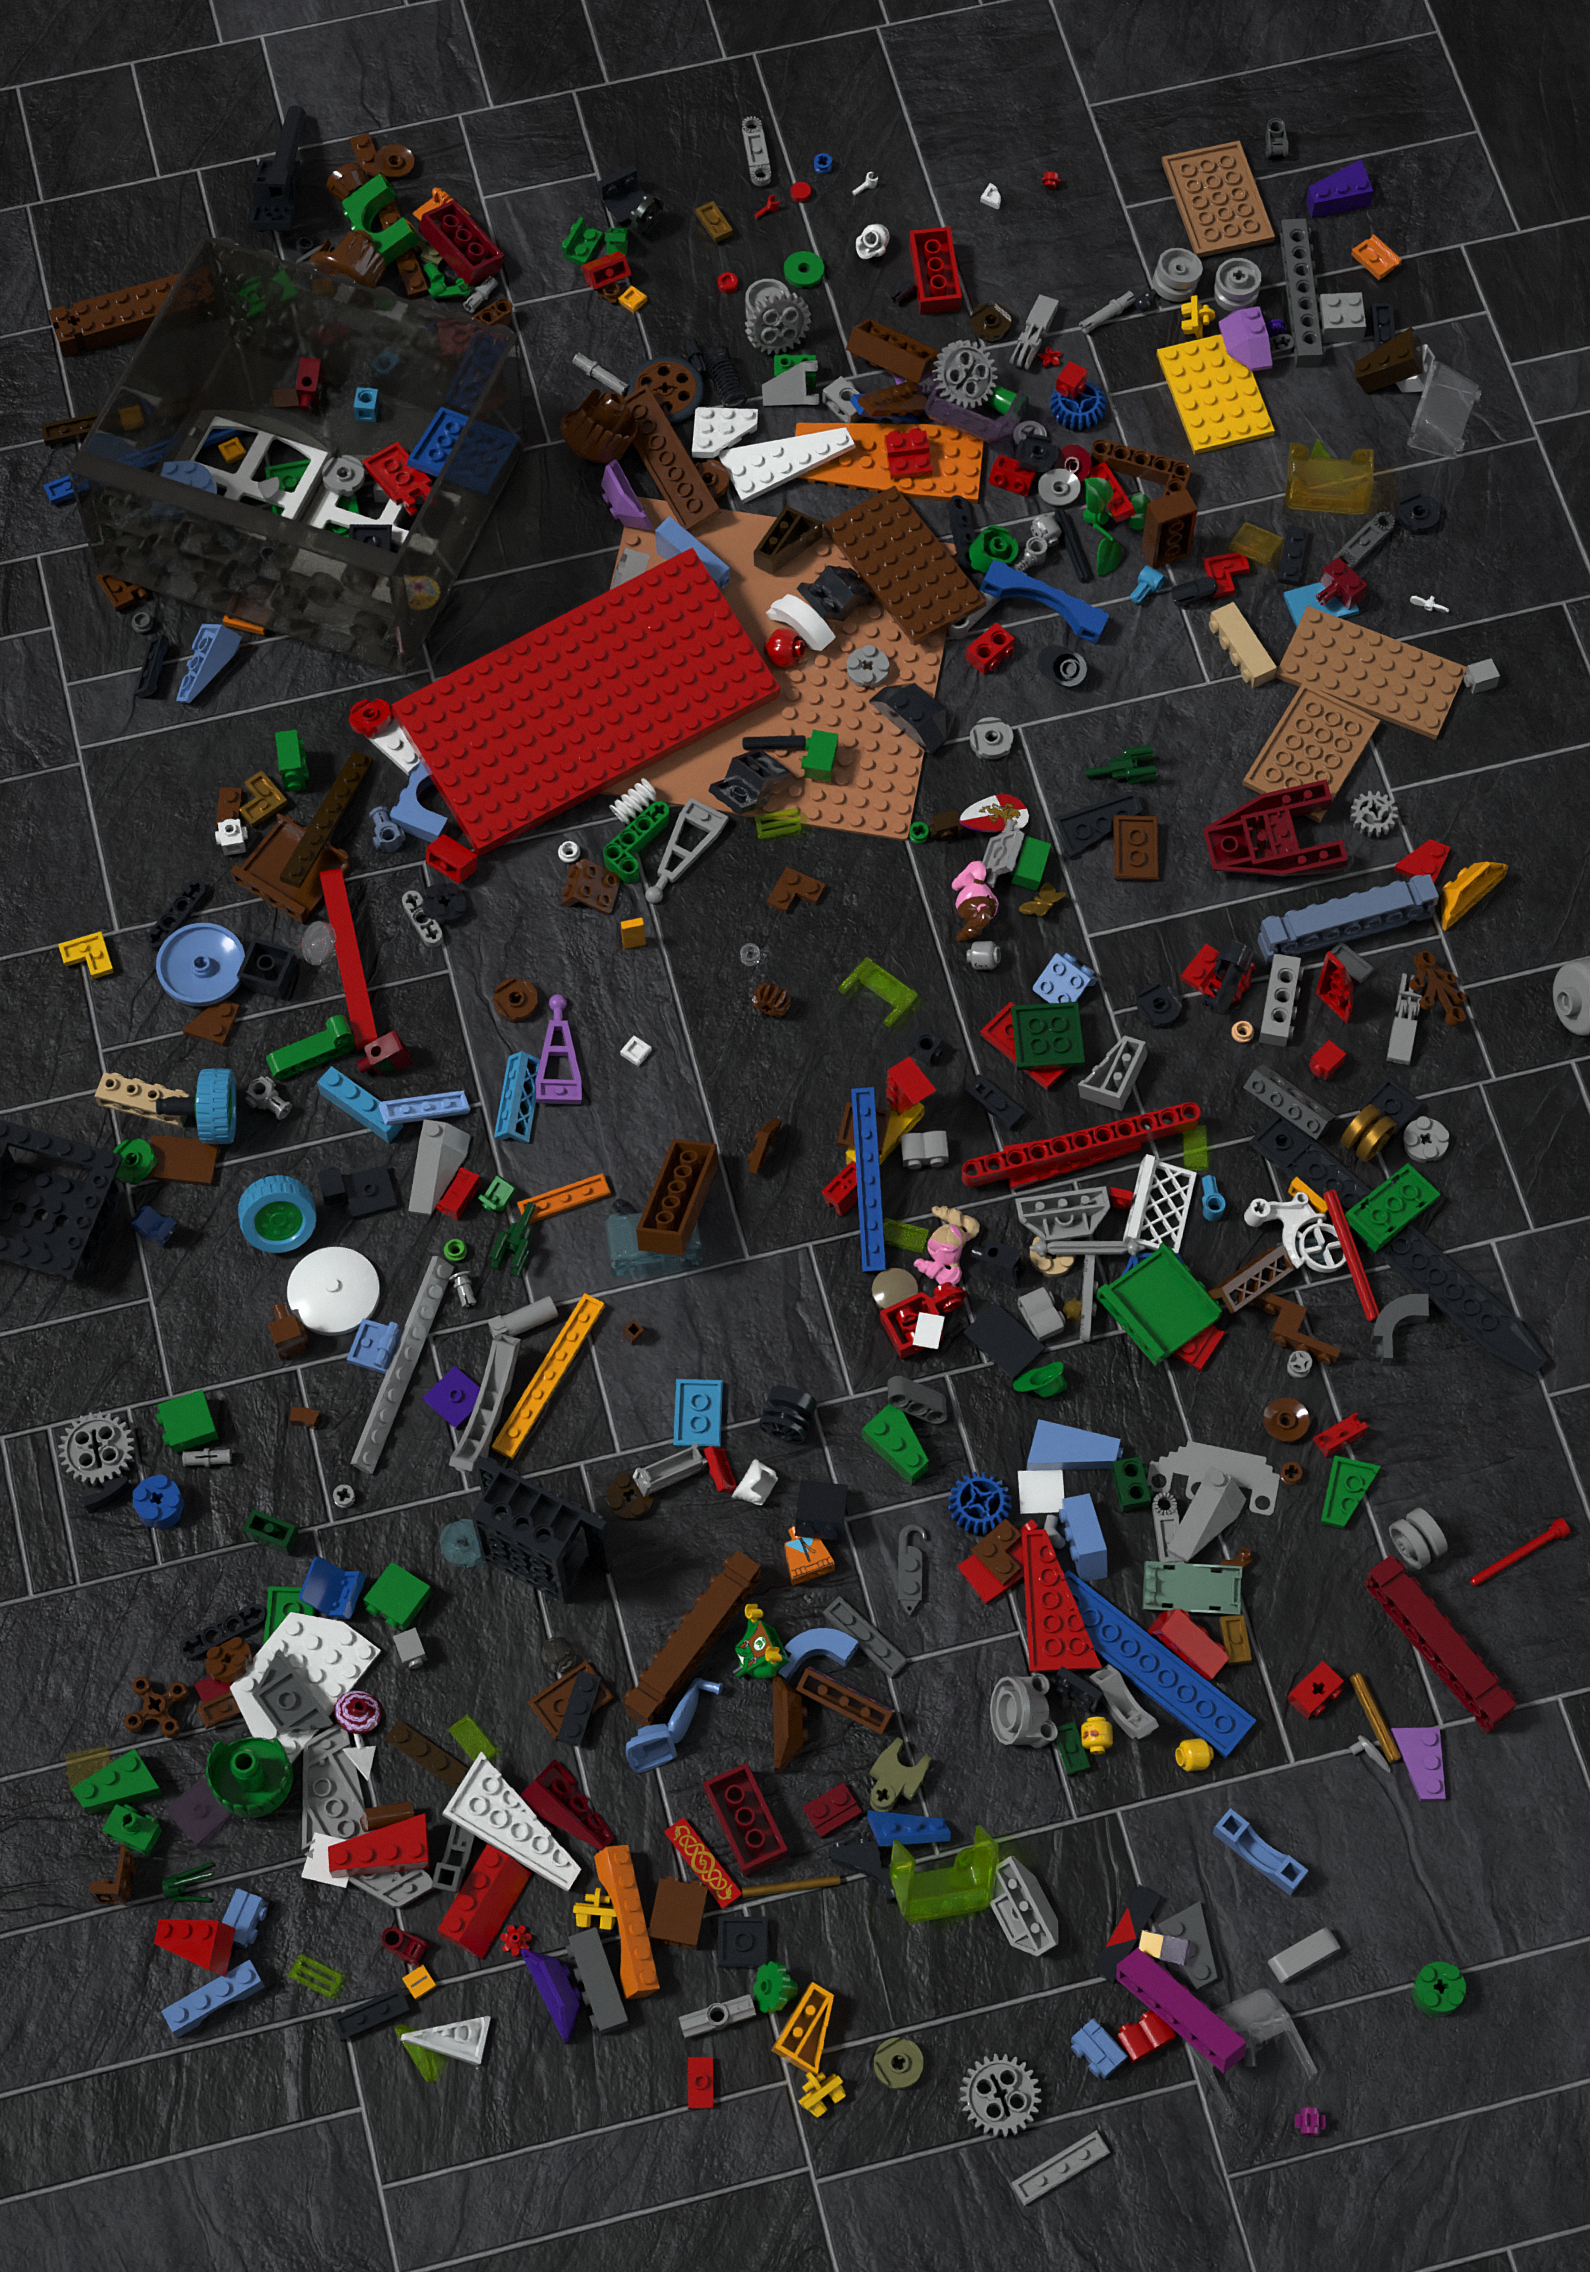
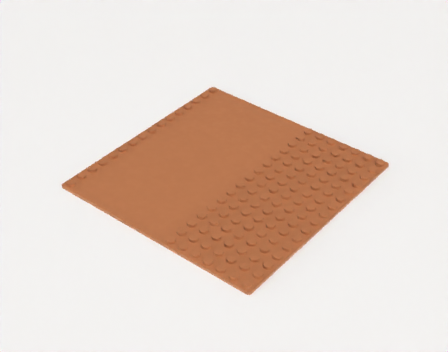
(875, 761)

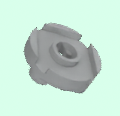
(345, 485)
(863, 656)
(985, 748)
(1425, 1127)

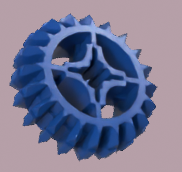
(1091, 408)
(995, 1493)

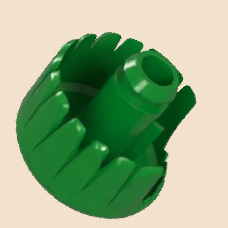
(249, 1776)

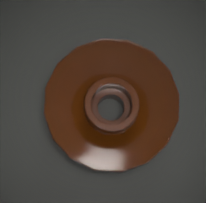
(394, 154)
(1289, 1410)

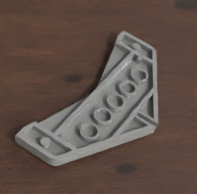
(334, 1808)

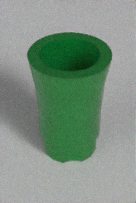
(1002, 399)

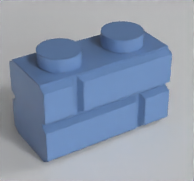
(244, 1914)
(1098, 2049)

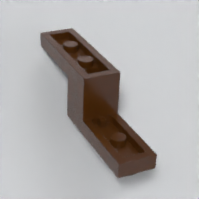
(1288, 1324)

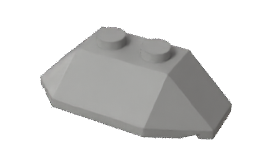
(1064, 1213)
(1023, 1908)

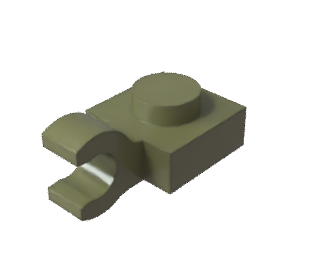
(428, 253)

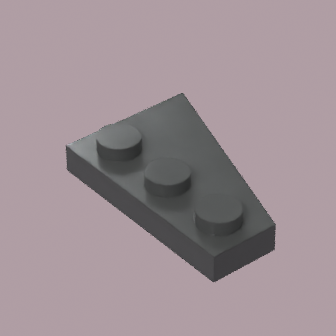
(1191, 1926)

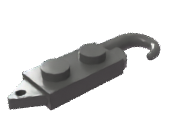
(909, 1569)

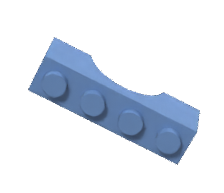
(1242, 1839)
(195, 2007)

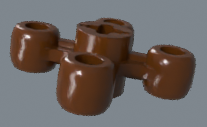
(149, 1713)

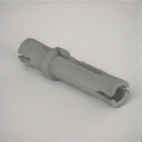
(1114, 308)
(594, 370)

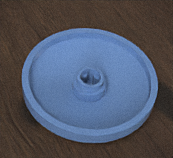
(200, 964)

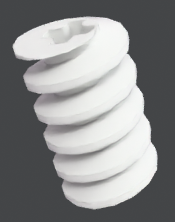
(634, 801)

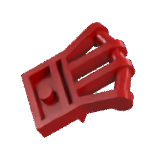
(1201, 974)

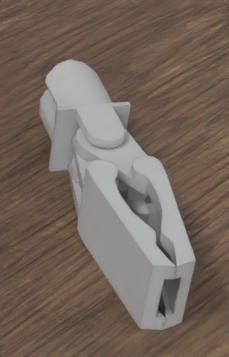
(1036, 329)
(1404, 1029)

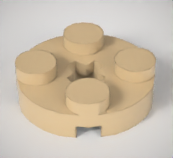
(1049, 1266)

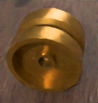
(1368, 1132)

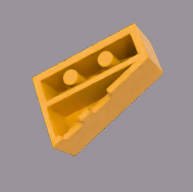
(805, 2030)

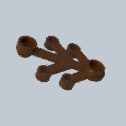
(1426, 964)

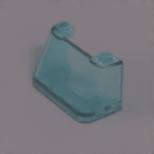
(624, 1245)

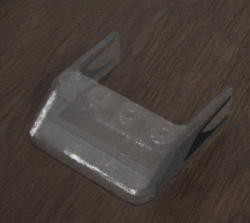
(1256, 2019)

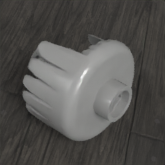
(1572, 996)

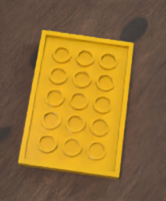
(1214, 395)

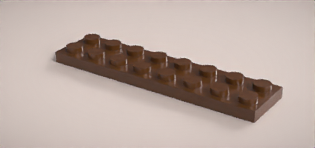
(670, 462)

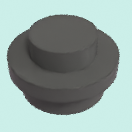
(142, 622)

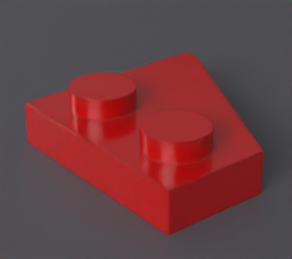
(1424, 860)

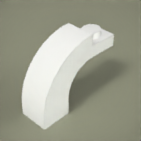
(803, 619)

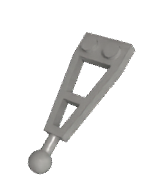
(701, 817)

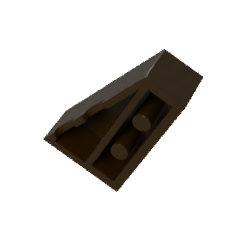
(1391, 362)
(786, 539)

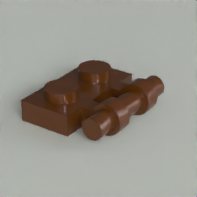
(119, 593)

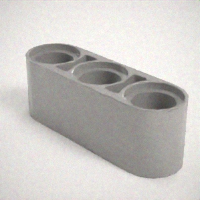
(1304, 1955)

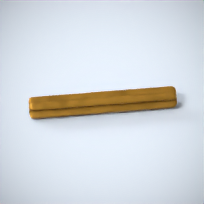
(1375, 1717)

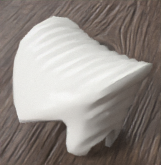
(756, 1483)

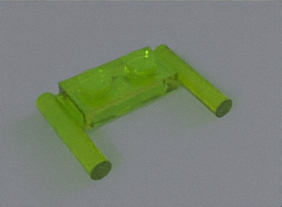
(883, 985)

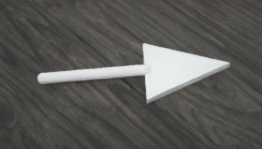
(361, 1756)

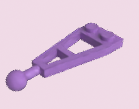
(556, 1090)

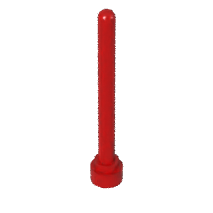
(1558, 1530)

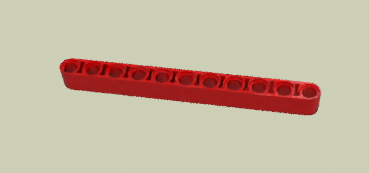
(1073, 1152)

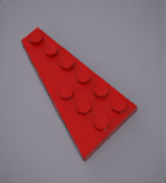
(1053, 1619)

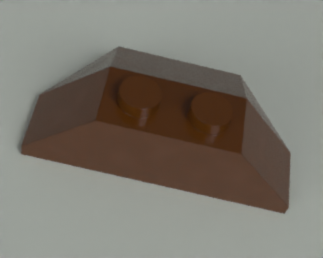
(787, 1723)

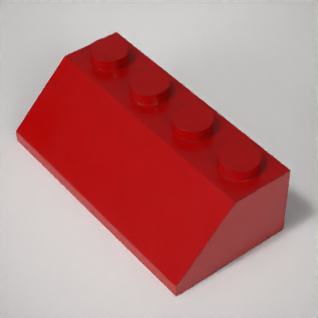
(484, 1902)

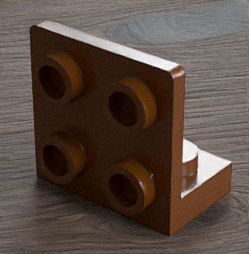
(116, 1894)

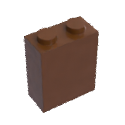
(678, 1913)

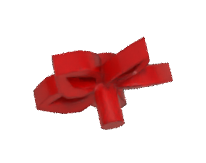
(1050, 357)

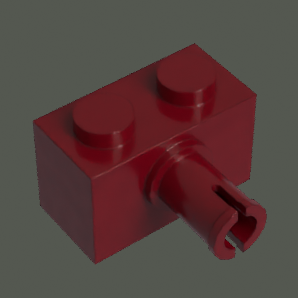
(1341, 583)

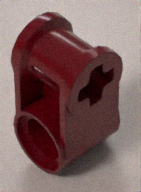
(406, 1946)

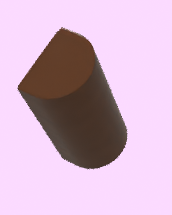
(383, 1816)

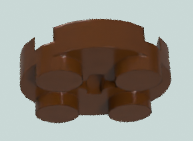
(719, 475)
(517, 988)
(233, 1650)

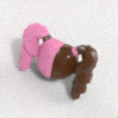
(975, 901)

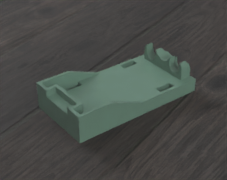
(1192, 1587)

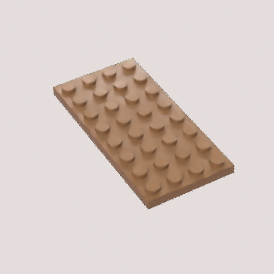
(1372, 672)

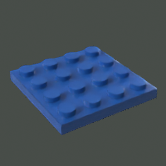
(437, 442)

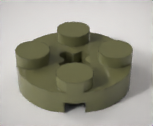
(902, 2049)

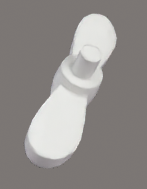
(1429, 604)

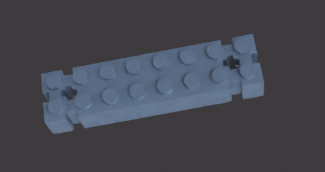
(1348, 917)

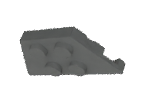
(288, 1699)

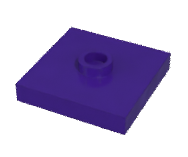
(453, 1397)

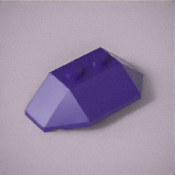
(555, 1990)

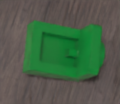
(498, 1194)

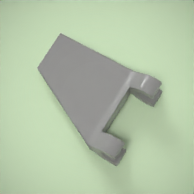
(790, 387)

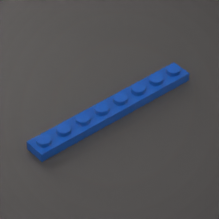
(868, 1179)

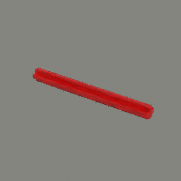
(1351, 1255)

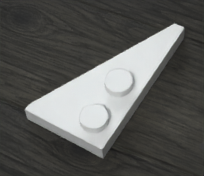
(458, 2040)

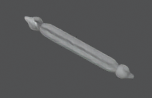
(1087, 1247)

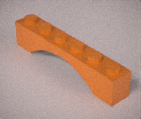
(637, 1963)

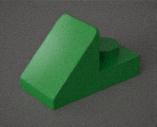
(616, 240)

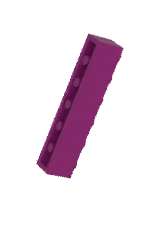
(1181, 2010)

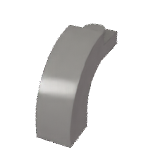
(1121, 1704)

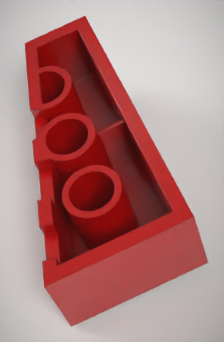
(385, 1850)

